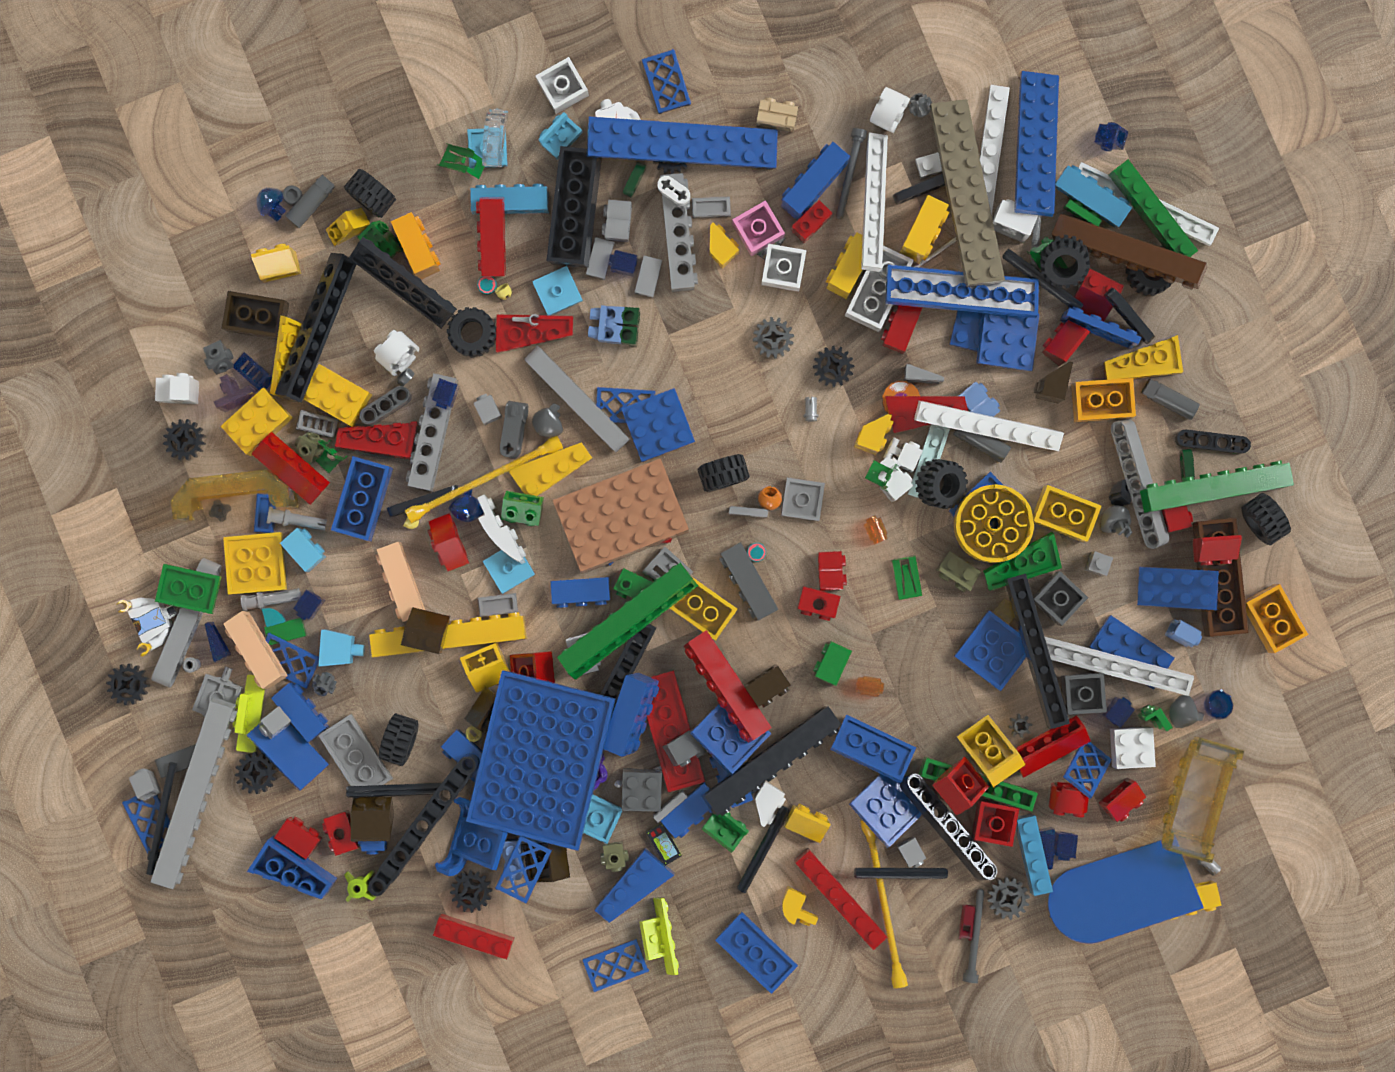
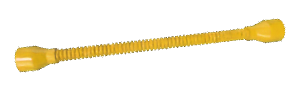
(416, 512)
(898, 976)

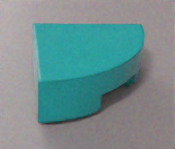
(272, 617)

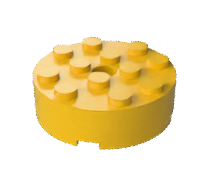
(973, 525)

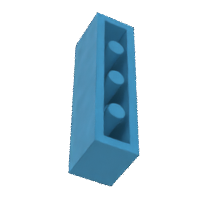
(1093, 196)
(516, 198)
(1033, 855)

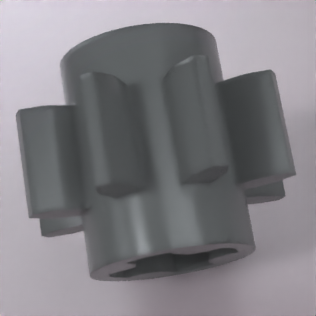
(919, 105)
(324, 684)
(1025, 724)

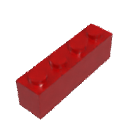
(491, 236)
(901, 327)
(290, 468)
(1052, 745)
(473, 936)

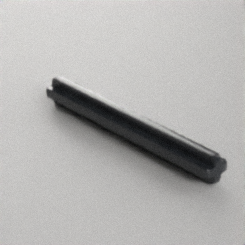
(1033, 273)
(392, 790)
(763, 849)
(901, 873)

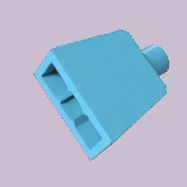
(338, 648)

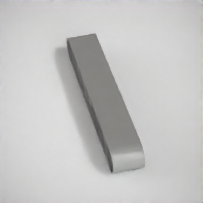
(576, 398)
(1133, 475)
(181, 636)

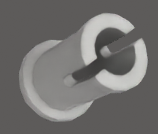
(811, 409)
(187, 664)
(1214, 867)

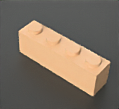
(400, 579)
(255, 650)

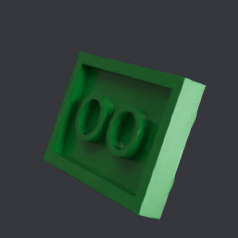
(188, 588)

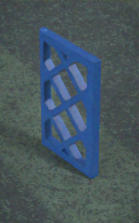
(656, 94)
(616, 391)
(301, 654)
(1079, 782)
(134, 818)
(507, 872)
(619, 949)

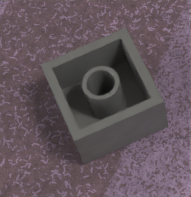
(1059, 598)
(1084, 693)
(641, 789)

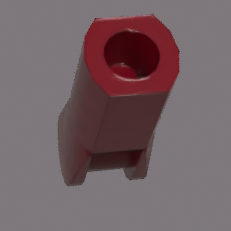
(967, 919)

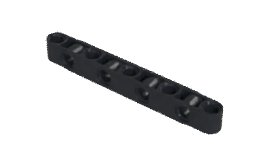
(416, 835)

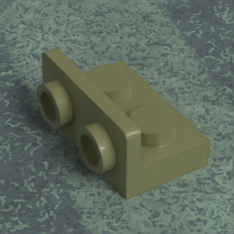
(958, 571)

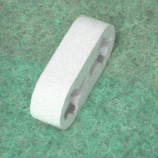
(671, 193)

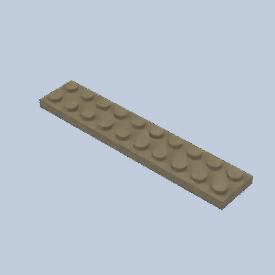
(966, 193)

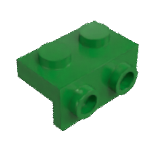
(725, 830)

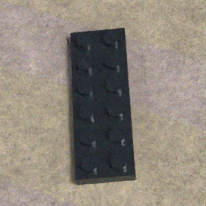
(402, 282)

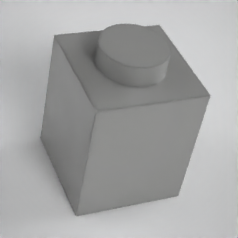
(487, 409)
(1098, 563)
(274, 723)
(145, 784)
(911, 852)

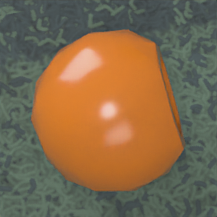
(770, 498)

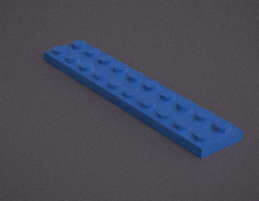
(682, 142)

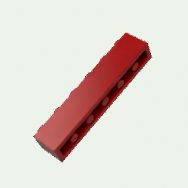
(727, 687)
(840, 899)

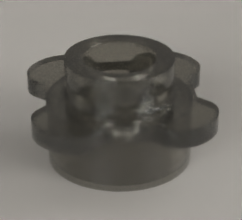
(220, 515)

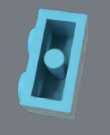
(303, 549)

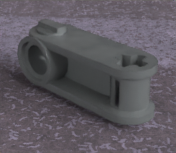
(513, 428)

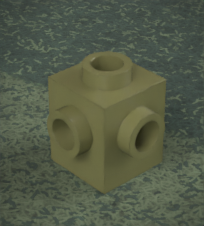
(309, 447)
(614, 849)

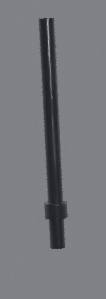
(154, 853)

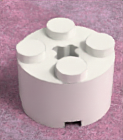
(889, 109)
(396, 352)

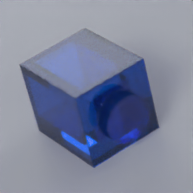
(623, 263)
(445, 394)
(308, 605)
(1118, 711)
(1065, 845)

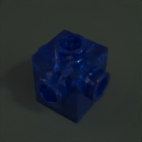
(1111, 136)

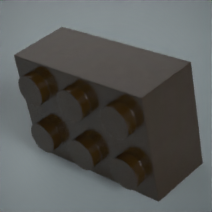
(253, 314)
(767, 686)

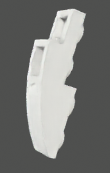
(503, 537)

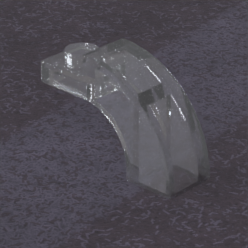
(494, 137)

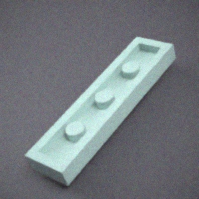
(932, 449)

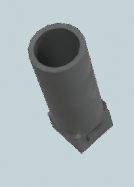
(310, 201)
(1170, 399)
(989, 445)

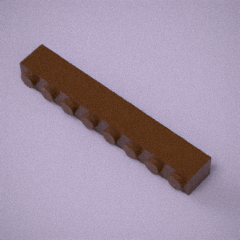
(1133, 252)

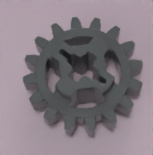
(772, 330)
(1001, 900)

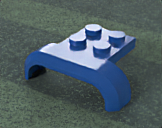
(472, 843)

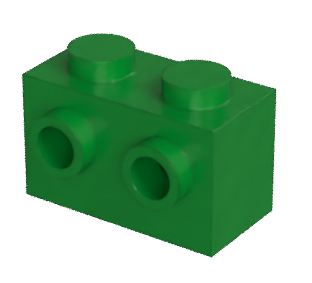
(522, 508)
(630, 584)

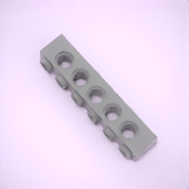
(678, 281)
(427, 481)

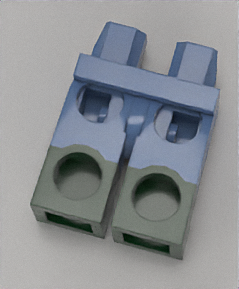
(609, 325)

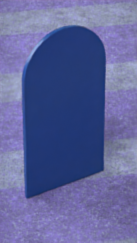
(1122, 894)

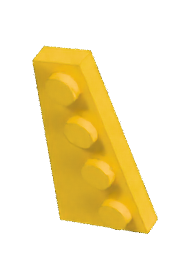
(286, 338)
(1151, 361)
(547, 471)

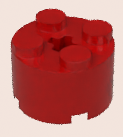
(1068, 799)

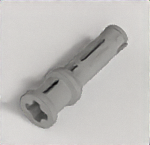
(286, 518)
(261, 600)

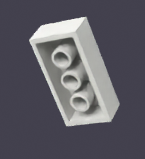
(868, 303)

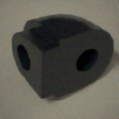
(1120, 494)

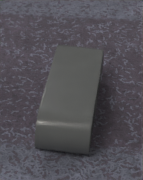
(395, 405)
(180, 757)

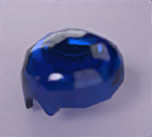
(1218, 704)

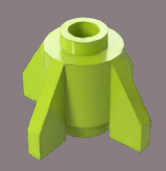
(362, 882)

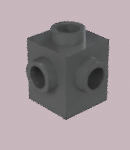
(218, 357)

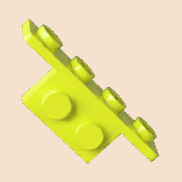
(248, 714)
(658, 938)

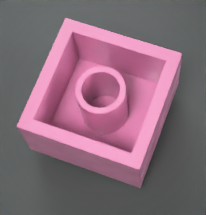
(758, 228)

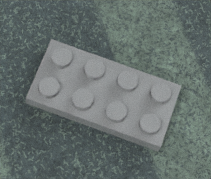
(354, 754)

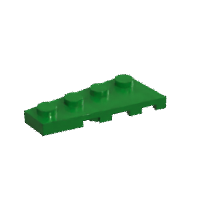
(1034, 560)

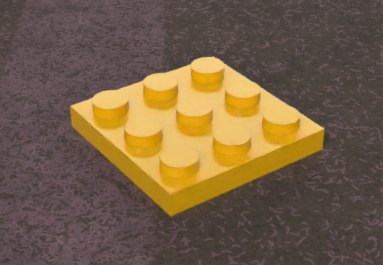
(255, 563)

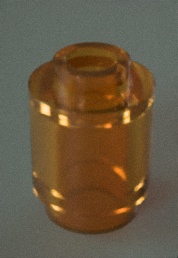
(875, 529)
(869, 686)

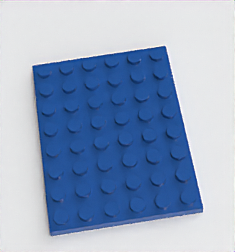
(540, 760)

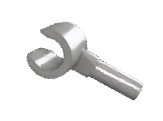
(526, 319)

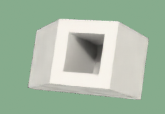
(767, 801)

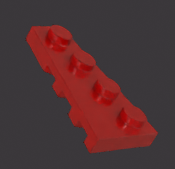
(515, 335)
(904, 409)
(386, 440)

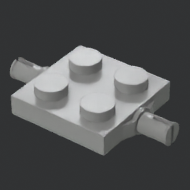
(218, 688)

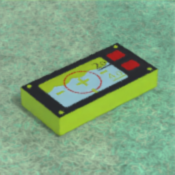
(664, 843)

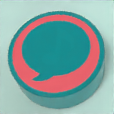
(487, 285)
(756, 552)

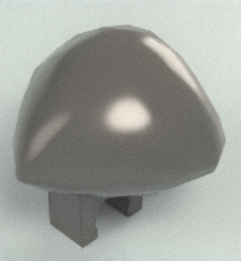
(547, 421)
(1116, 520)
(1184, 712)

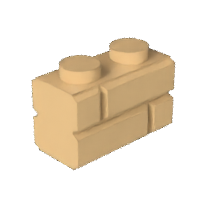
(777, 115)

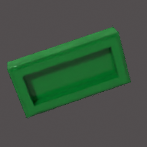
(287, 630)

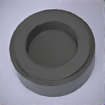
(292, 194)
(405, 377)

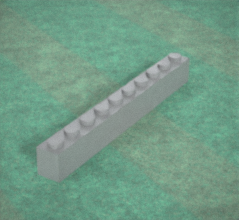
(193, 793)

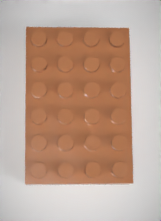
(621, 516)

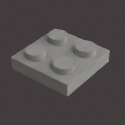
(802, 499)

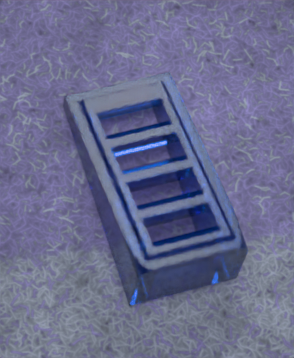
(262, 380)
(217, 645)
(1048, 841)

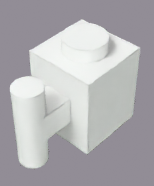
(907, 456)

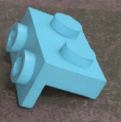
(561, 133)

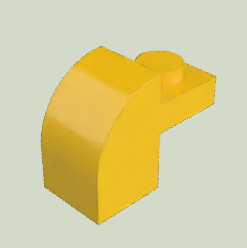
(791, 906)

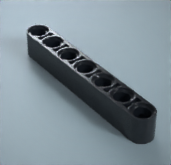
(956, 829)

